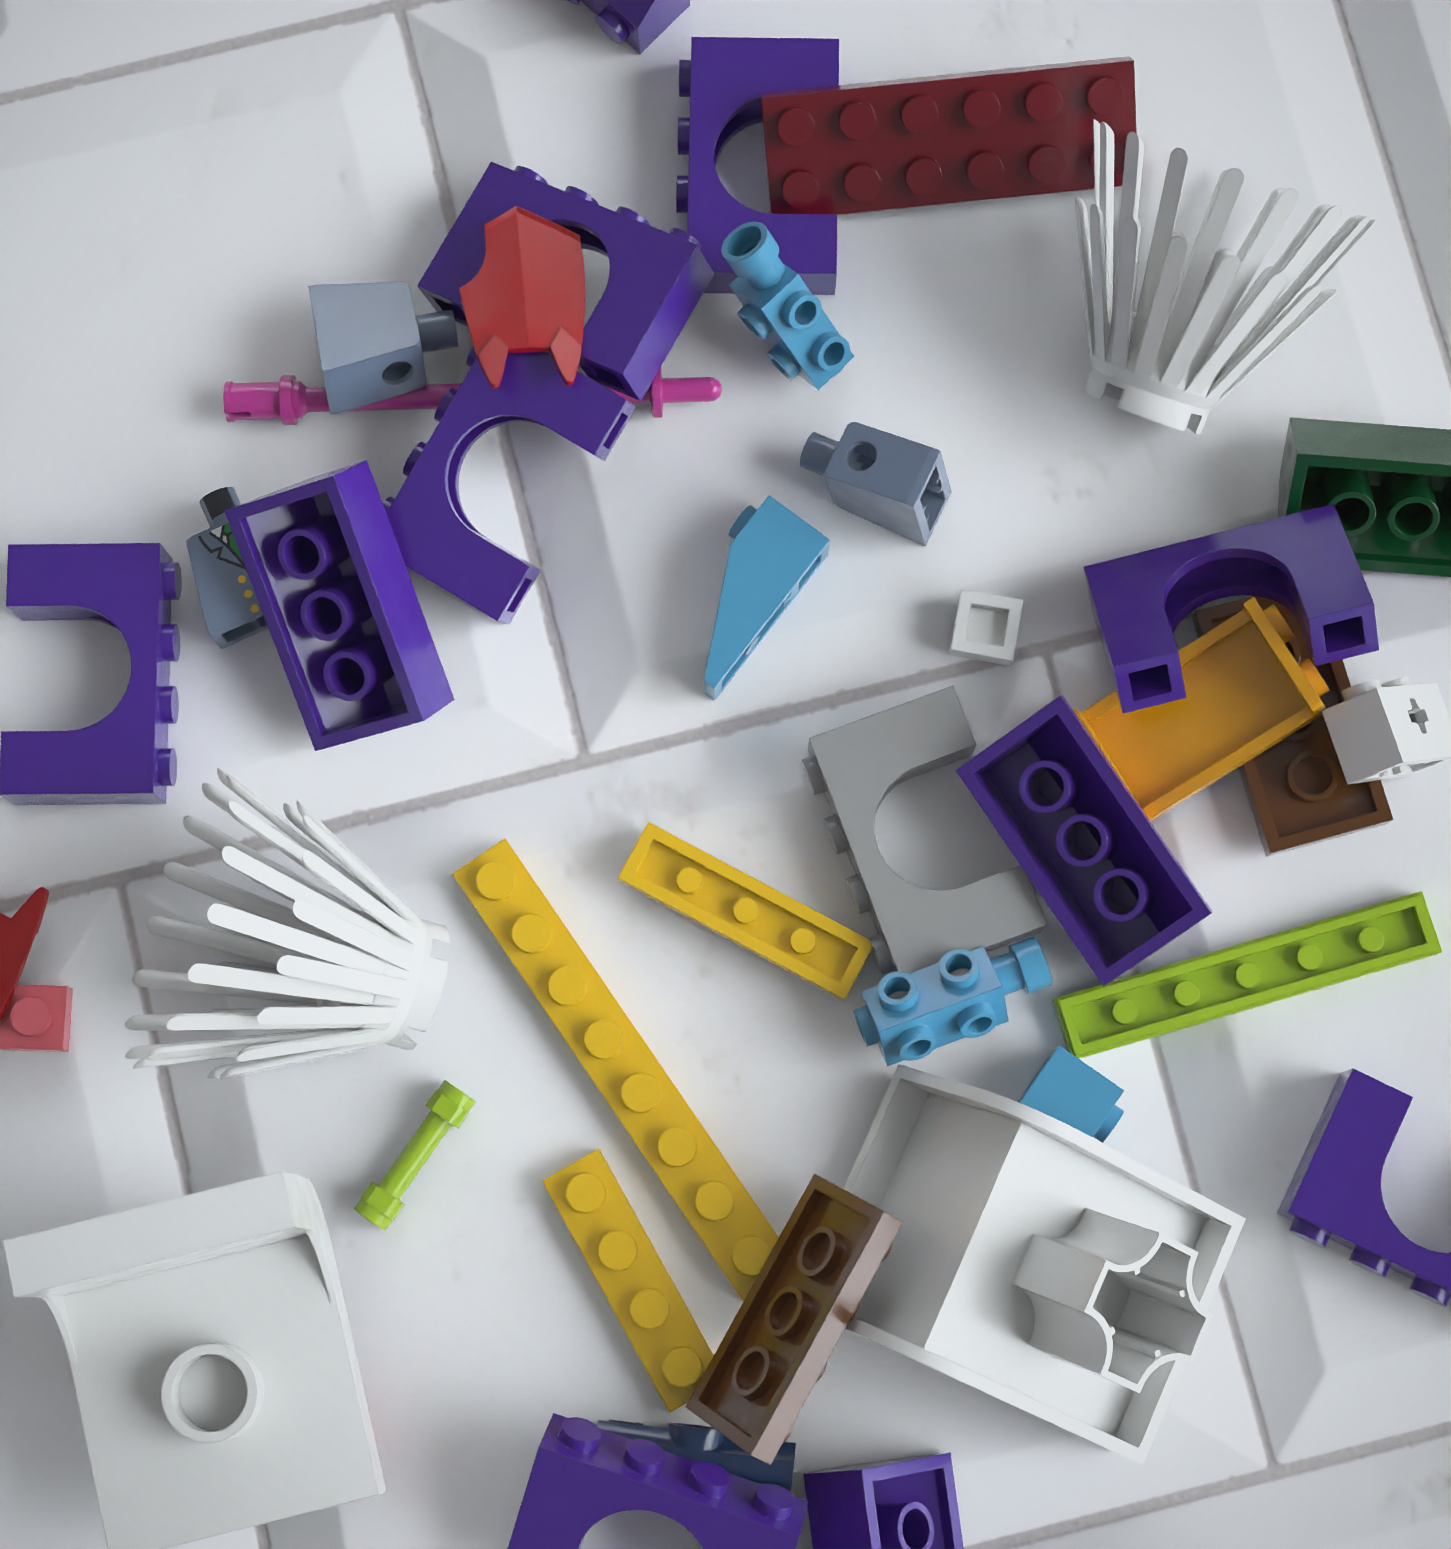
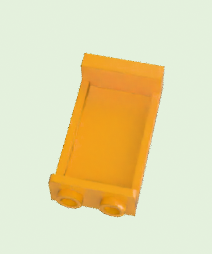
(1238, 703)

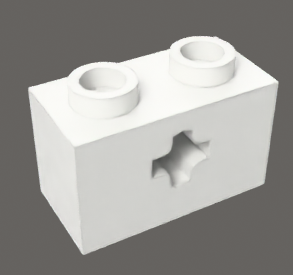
(1389, 729)

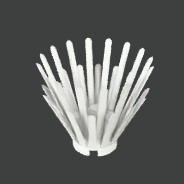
(1188, 346)
(359, 967)

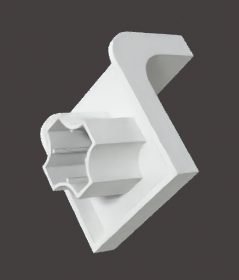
(1036, 1259)
(207, 1360)

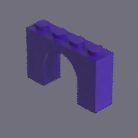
(724, 99)
(650, 283)
(428, 510)
(1288, 559)
(127, 751)
(1340, 1192)
(596, 1473)

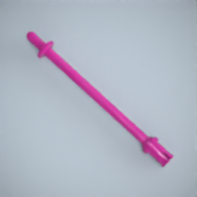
(293, 400)

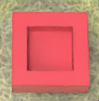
(37, 1019)

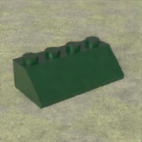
(1385, 486)

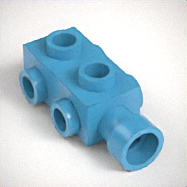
(782, 308)
(947, 1006)

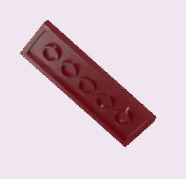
(944, 137)

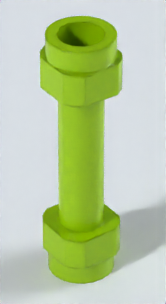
(382, 1201)

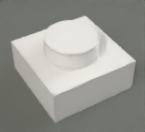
(986, 627)

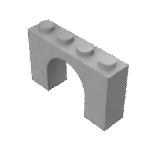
(856, 772)

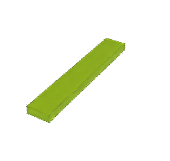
(1247, 976)

